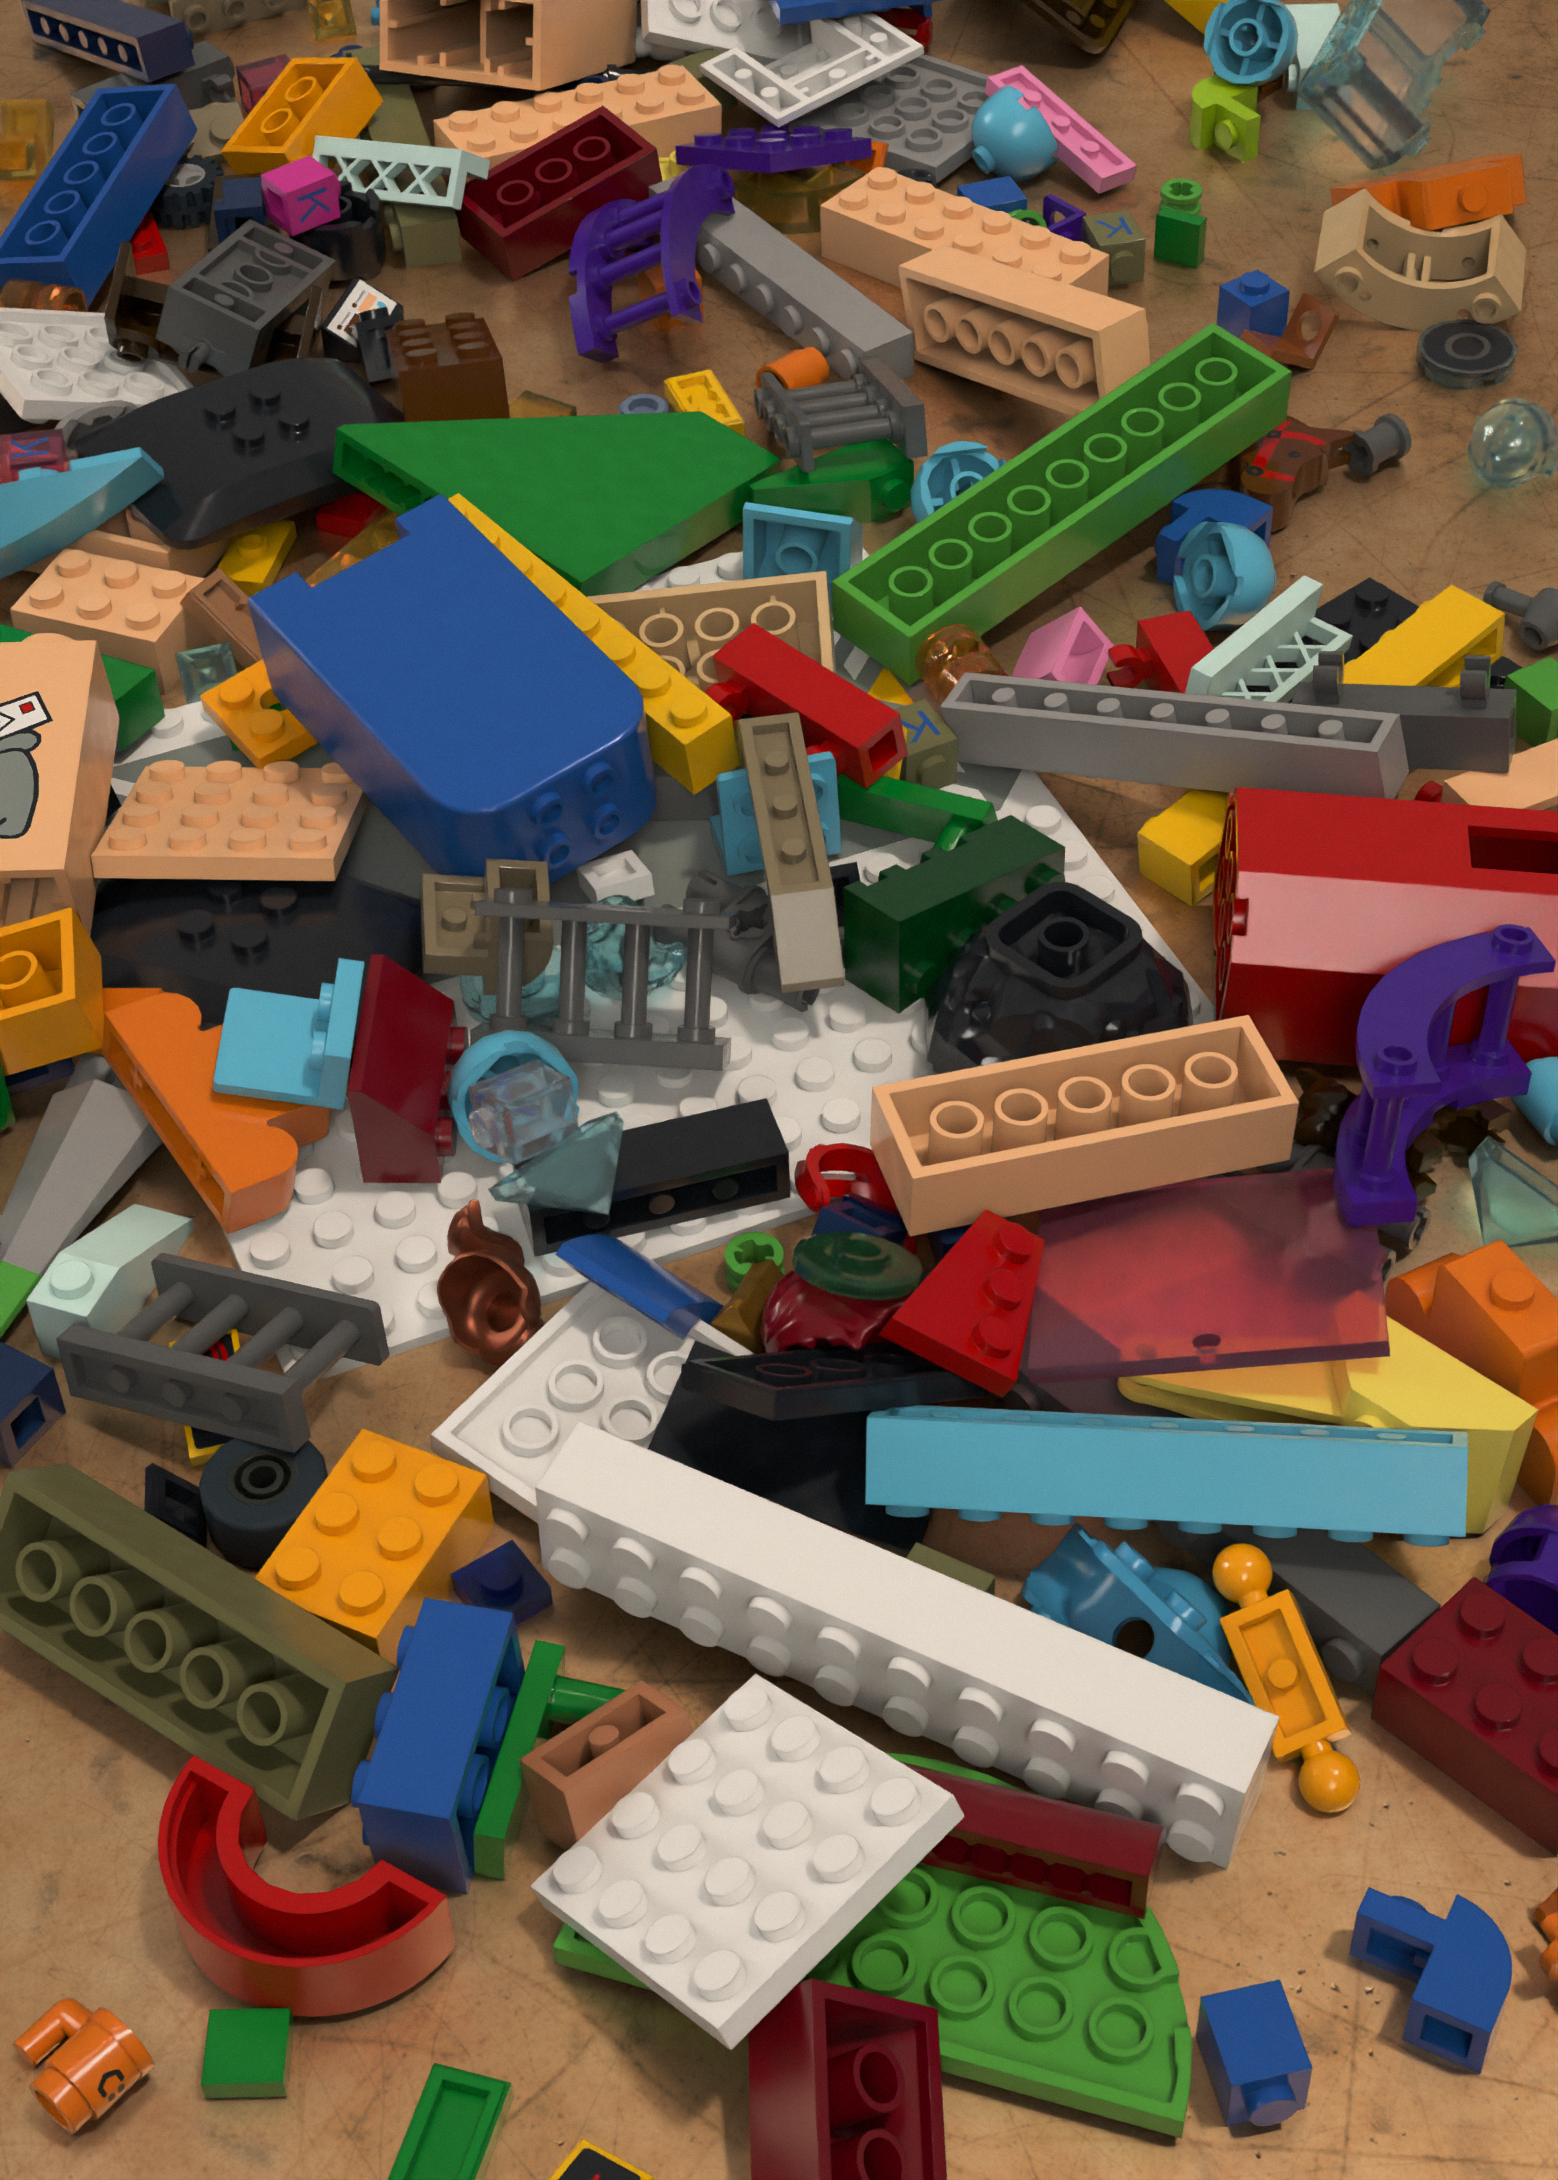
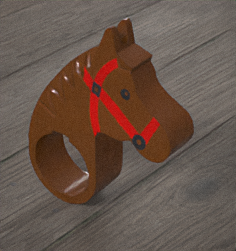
(1285, 465)

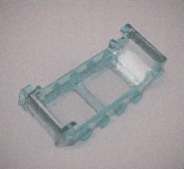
(1382, 67)

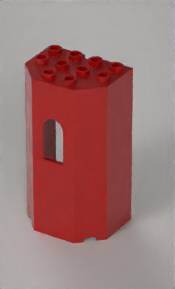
(1343, 888)

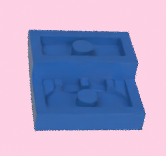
(639, 1282)

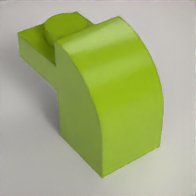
(1225, 117)

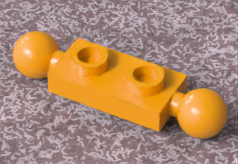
(1286, 1677)

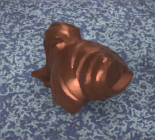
(487, 1290)

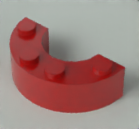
(283, 1946)

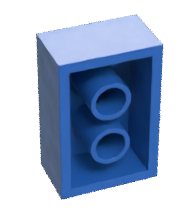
(439, 1741)

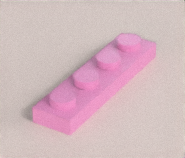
(1077, 141)

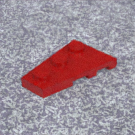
(975, 1305)

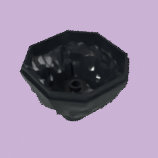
(1050, 980)

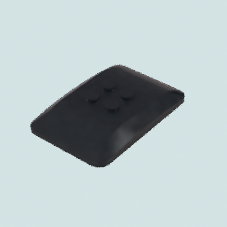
(242, 447)
(248, 935)

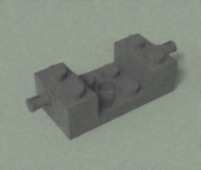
(237, 297)

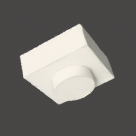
(616, 875)

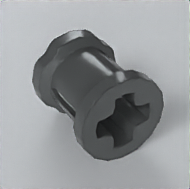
(1385, 440)

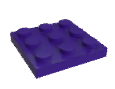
(774, 148)

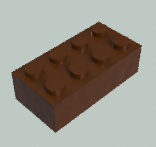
(447, 370)

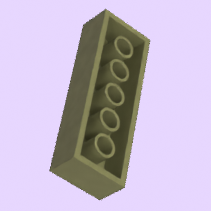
(186, 1640)

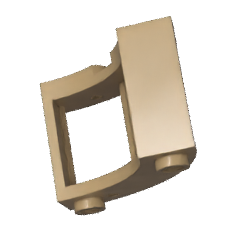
(1353, 264)

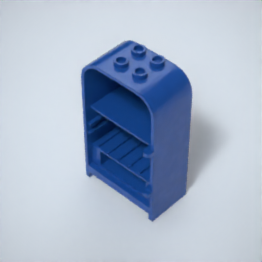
(462, 700)

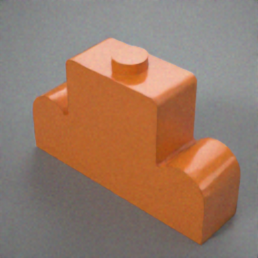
(1448, 192)
(228, 1145)
(1499, 1323)

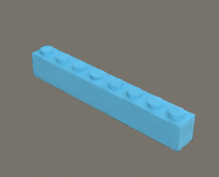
(1169, 1471)

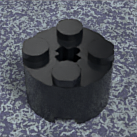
(354, 238)

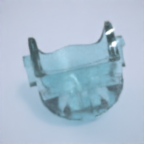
(1513, 443)
(606, 956)

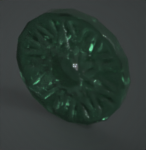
(857, 1265)

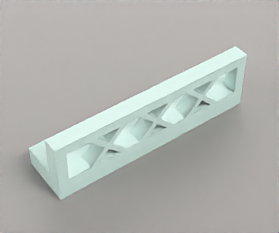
(392, 158)
(1267, 638)

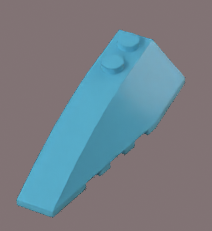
(57, 508)

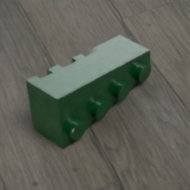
(916, 917)

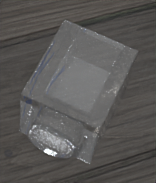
(522, 1111)

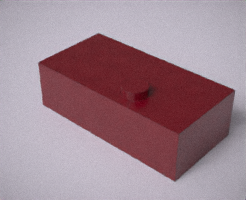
(541, 195)

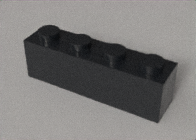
(678, 1175)

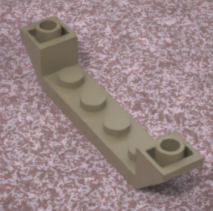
(791, 852)

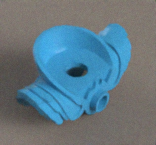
(1104, 1588)

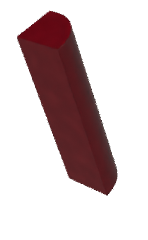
(1048, 1845)

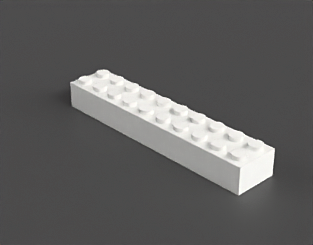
(904, 1643)

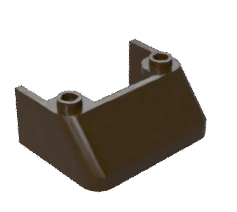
(137, 306)

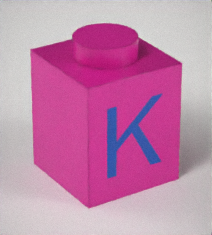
(301, 195)

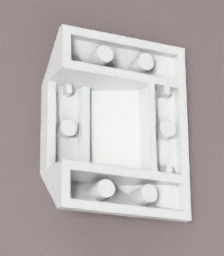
(838, 60)

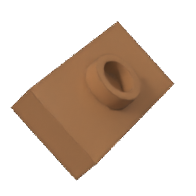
(226, 615)

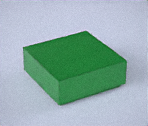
(1180, 237)
(247, 2053)

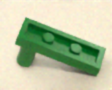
(913, 810)
(542, 1700)

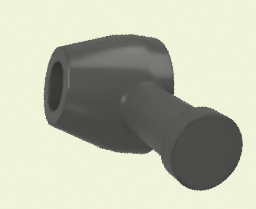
(1538, 613)

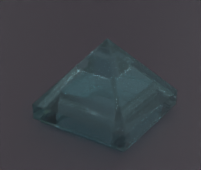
(204, 669)

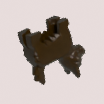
(1452, 1130)

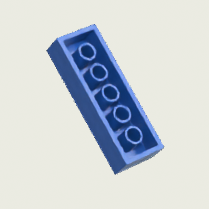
(97, 187)

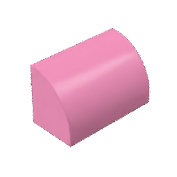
(1065, 651)

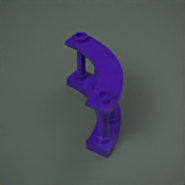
(629, 227)
(1413, 1071)

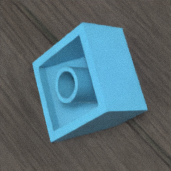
(797, 542)

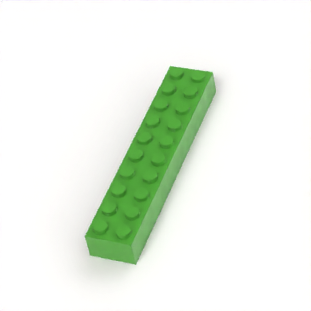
(1062, 499)

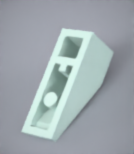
(105, 1274)

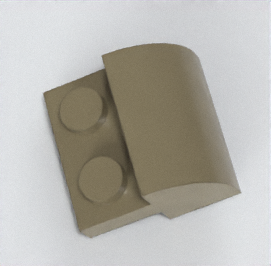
(467, 944)

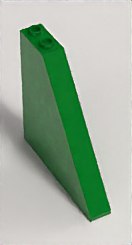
(585, 494)

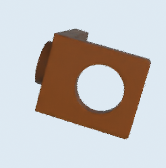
(1292, 346)

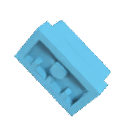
(735, 826)
(291, 1044)

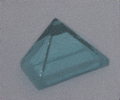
(572, 1172)
(1512, 1198)

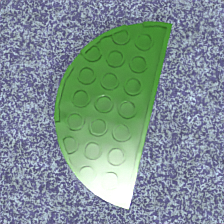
(1023, 1986)

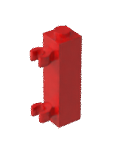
(1163, 653)
(773, 678)

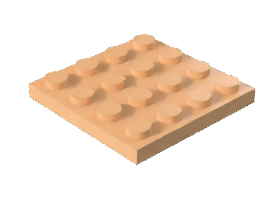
(233, 823)

